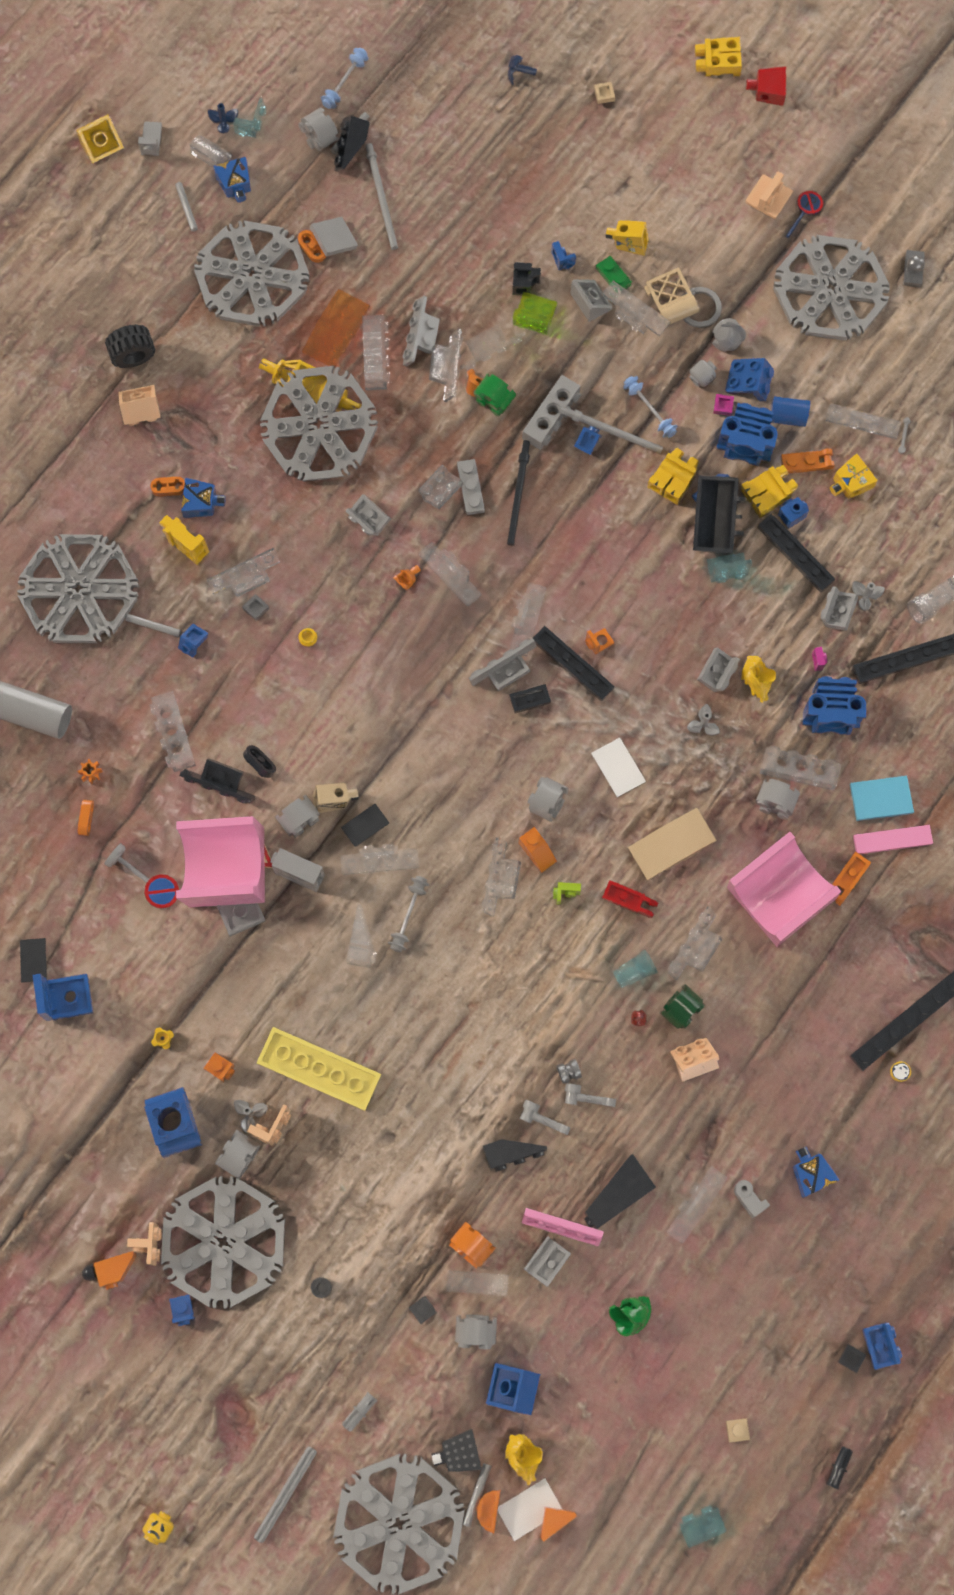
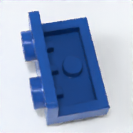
(882, 1345)

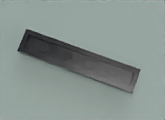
(796, 553)
(573, 663)

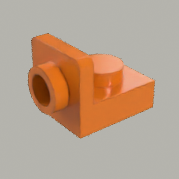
(220, 1067)

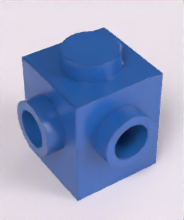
(793, 512)

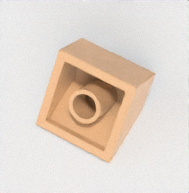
(139, 405)

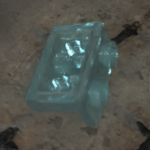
(702, 1526)

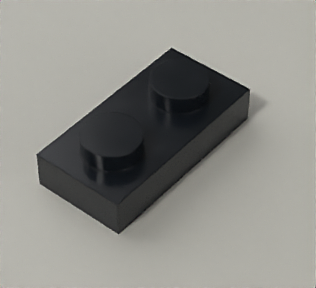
(530, 698)

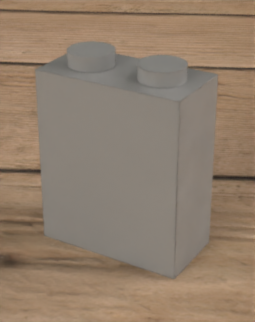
(297, 869)

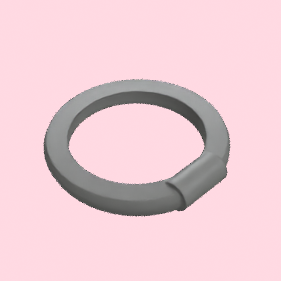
(702, 290)

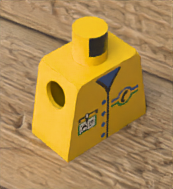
(630, 236)
(853, 478)

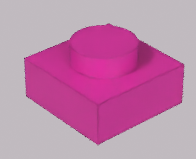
(723, 404)
(819, 658)

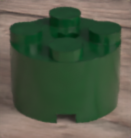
(682, 1007)

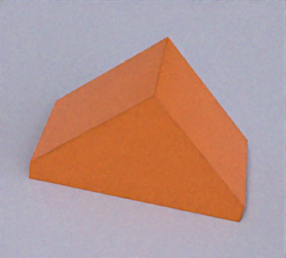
(554, 1520)

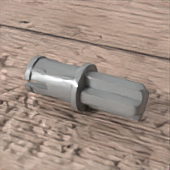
(359, 1412)

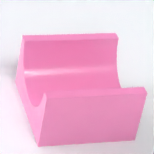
(222, 862)
(782, 890)

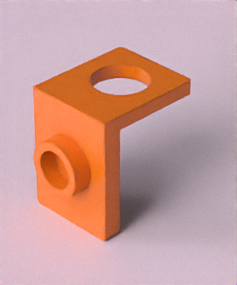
(594, 645)

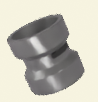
(569, 1071)

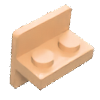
(769, 195)
(695, 1059)
(148, 1245)

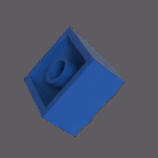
(513, 1389)

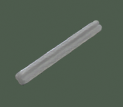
(285, 1494)

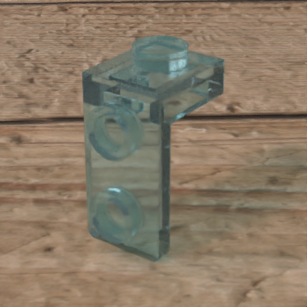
(250, 128)

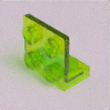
(534, 313)

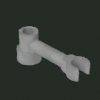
(573, 1095)
(530, 1113)

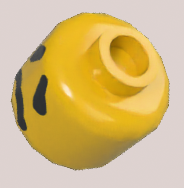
(158, 1528)

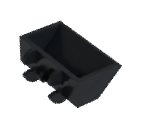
(716, 514)

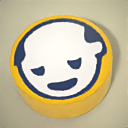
(900, 1071)

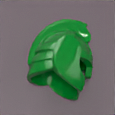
(631, 1315)

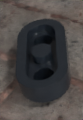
(259, 761)

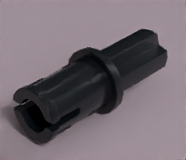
(839, 1467)

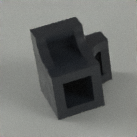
(524, 278)

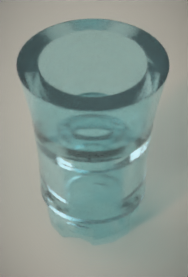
(635, 969)

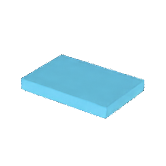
(881, 798)

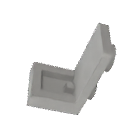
(150, 142)

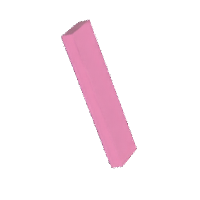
(893, 839)
(562, 1227)

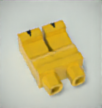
(720, 56)
(676, 470)
(768, 490)
(177, 534)

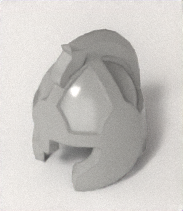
(728, 335)

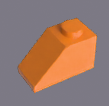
(537, 849)
(113, 1269)

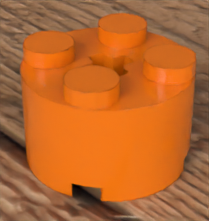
(472, 1244)

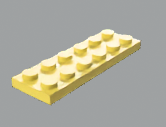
(319, 1069)

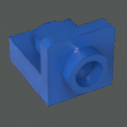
(560, 257)
(588, 439)
(192, 639)
(182, 1310)

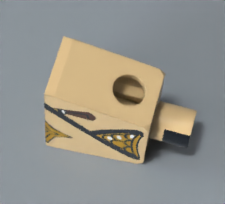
(333, 797)

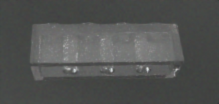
(375, 352)

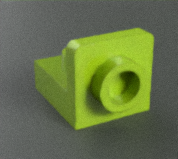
(569, 889)

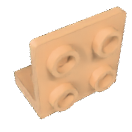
(263, 1134)

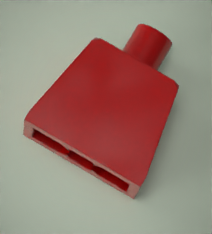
(769, 85)

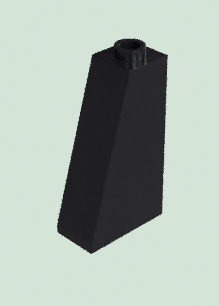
(622, 1191)

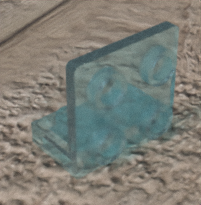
(728, 567)

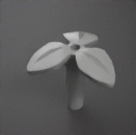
(870, 592)
(705, 715)
(242, 1108)

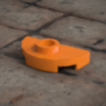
(487, 1510)

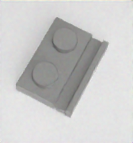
(547, 1261)

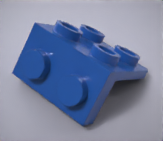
(750, 377)

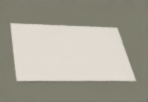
(618, 767)
(527, 1509)

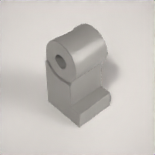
(749, 1200)

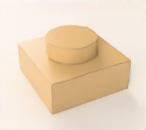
(604, 93)
(737, 1430)

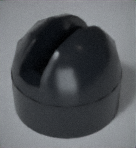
(89, 1273)

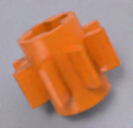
(86, 768)

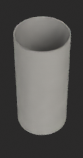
(34, 711)

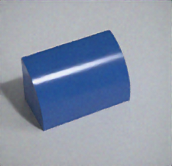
(790, 411)

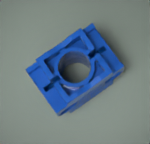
(748, 435)
(834, 706)
(183, 1137)

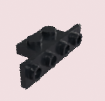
(221, 778)

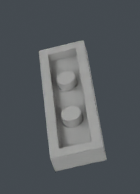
(471, 488)

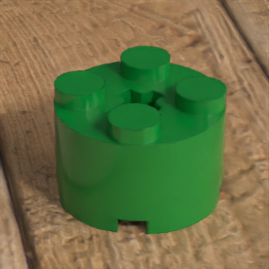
(494, 393)

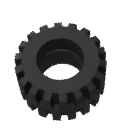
(130, 346)

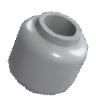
(703, 373)

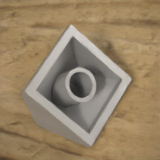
(589, 298)

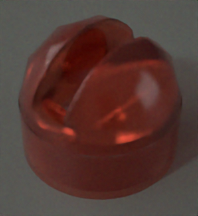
(638, 1018)

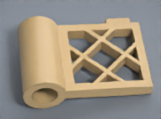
(675, 309)

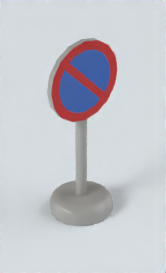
(159, 890)

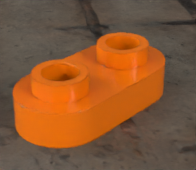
(312, 247)

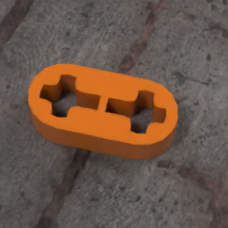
(168, 486)
(85, 817)

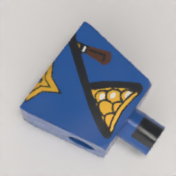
(234, 178)
(200, 499)
(812, 1172)

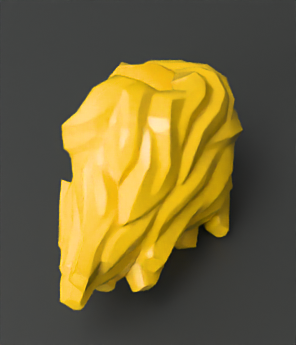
(758, 677)
(523, 1456)

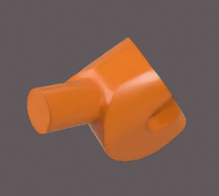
(473, 382)
(407, 577)

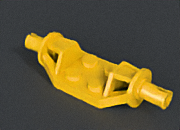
(313, 384)

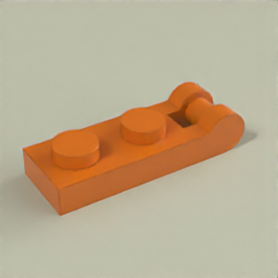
(808, 461)
(850, 875)

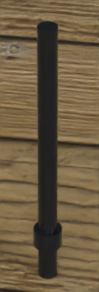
(524, 458)

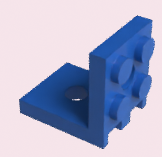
(51, 996)

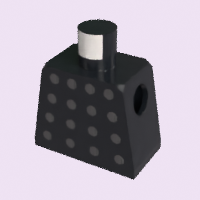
(459, 1453)

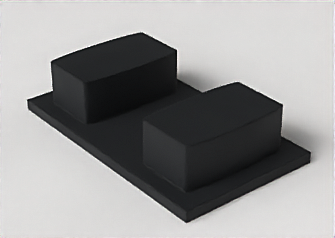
(365, 825)
(32, 958)

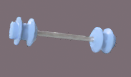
(332, 96)
(635, 388)

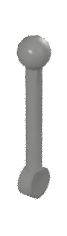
(902, 449)

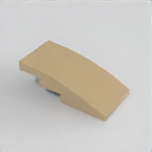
(672, 844)

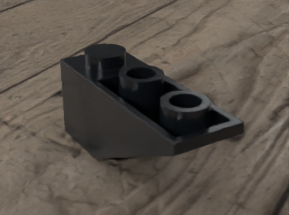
(353, 135)
(505, 1152)

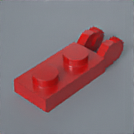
(628, 898)

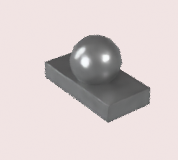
(914, 268)

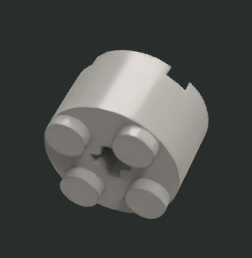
(318, 129)
(777, 798)
(547, 799)
(297, 816)
(238, 1154)
(475, 1331)

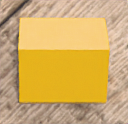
(99, 138)

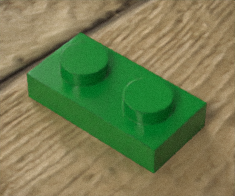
(612, 272)

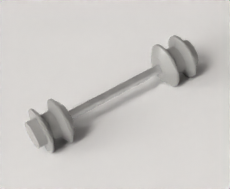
(417, 889)

